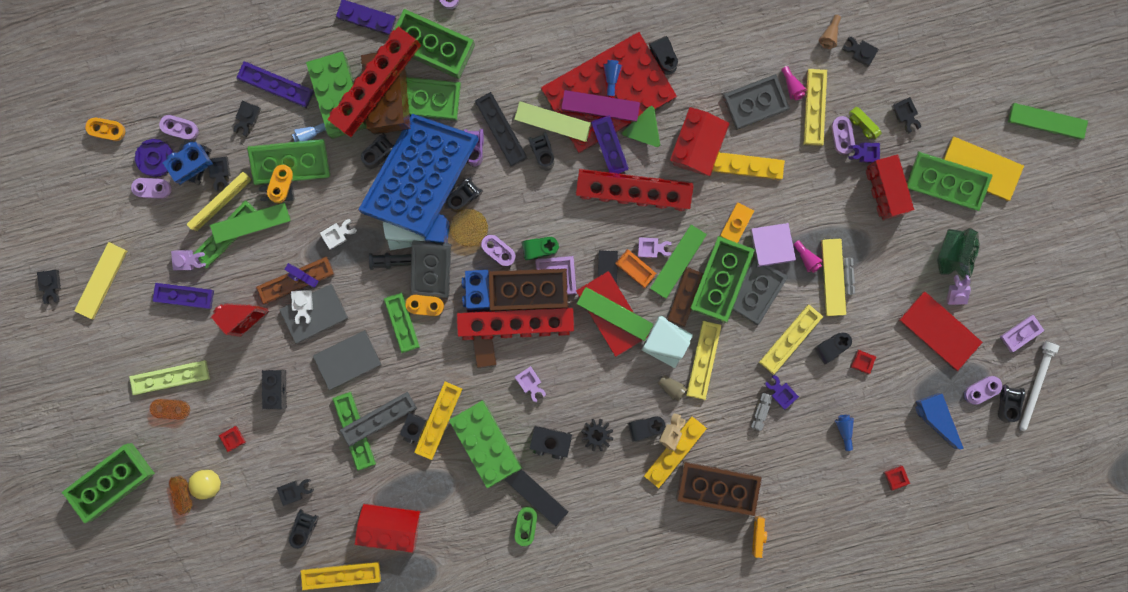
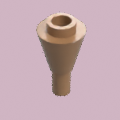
(829, 37)

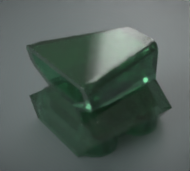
(958, 252)

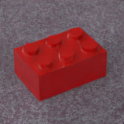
(889, 187)

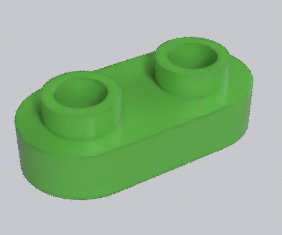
(525, 526)

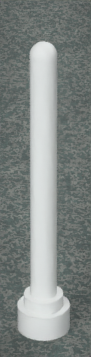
(1049, 350)

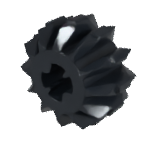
(600, 429)

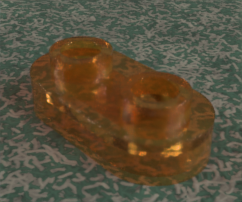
(169, 409)
(180, 495)

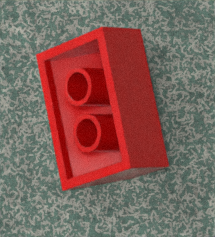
(699, 142)
(236, 318)
(387, 528)

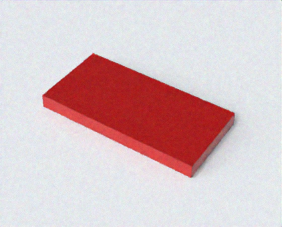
(940, 331)
(616, 338)

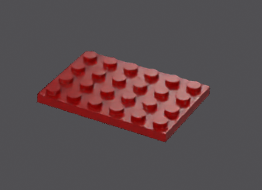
(638, 81)

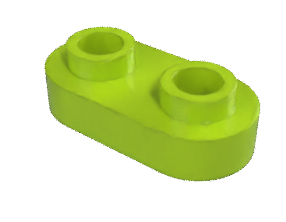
(869, 128)

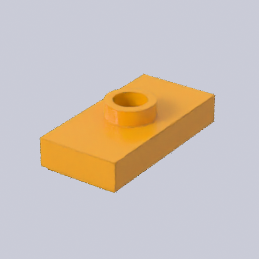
(737, 223)
(759, 536)

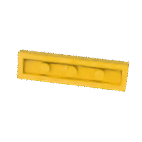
(749, 166)
(438, 420)
(670, 459)
(340, 575)

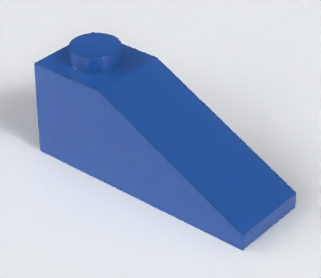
(937, 416)

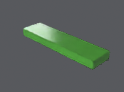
(1048, 121)
(250, 222)
(214, 250)
(678, 261)
(615, 314)
(348, 413)

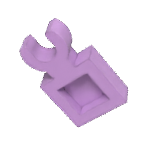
(650, 248)
(186, 260)
(959, 292)
(528, 381)

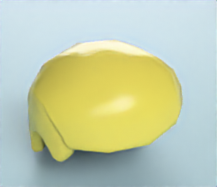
(204, 484)

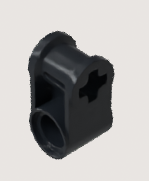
(663, 52)
(541, 147)
(378, 150)
(464, 194)
(830, 349)
(1012, 402)
(642, 428)
(303, 528)

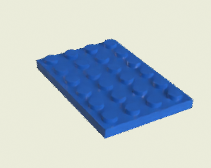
(418, 175)

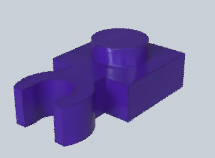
(866, 152)
(296, 274)
(783, 394)

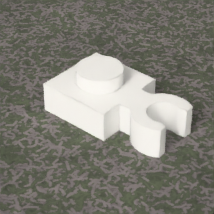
(335, 236)
(302, 302)

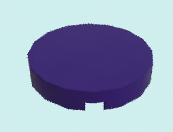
(150, 157)

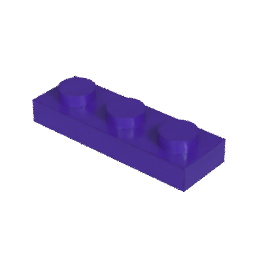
(366, 17)
(610, 145)
(183, 295)

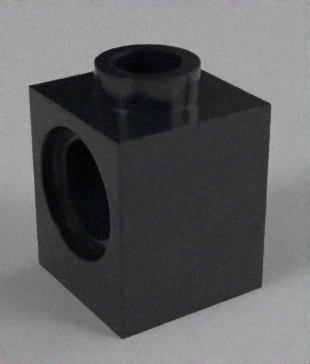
(413, 419)

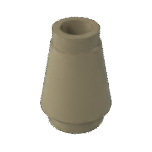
(672, 387)

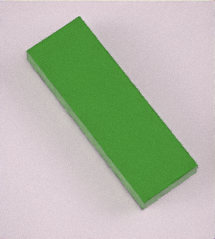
(401, 323)

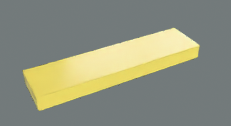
(815, 107)
(219, 202)
(833, 277)
(100, 280)
(790, 339)
(703, 360)

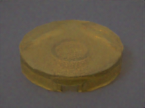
(469, 227)

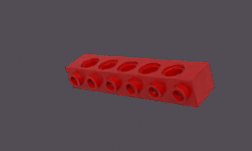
(375, 91)
(644, 184)
(564, 315)

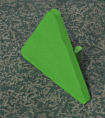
(644, 129)

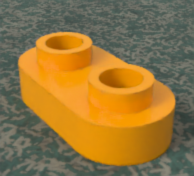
(106, 129)
(280, 183)
(424, 305)

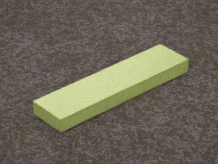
(553, 121)
(169, 377)

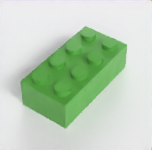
(439, 45)
(330, 81)
(722, 279)
(485, 444)
(108, 482)

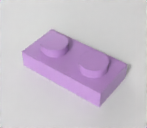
(1022, 333)

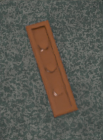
(284, 285)

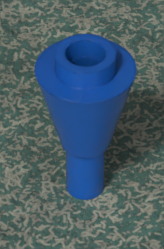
(612, 71)
(845, 427)

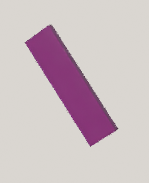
(600, 106)

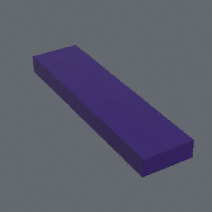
(275, 84)

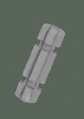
(849, 276)
(762, 411)

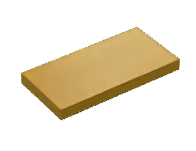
(1004, 171)

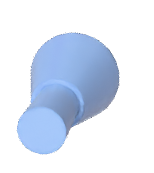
(307, 133)

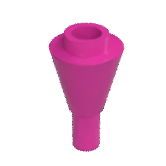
(795, 88)
(810, 260)

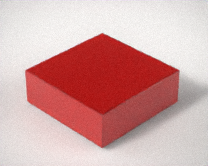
(863, 362)
(232, 439)
(896, 477)

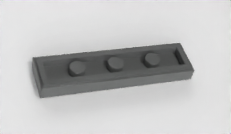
(378, 419)

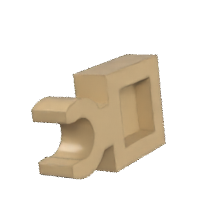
(672, 434)

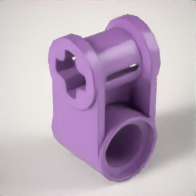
(478, 148)

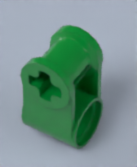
(536, 248)

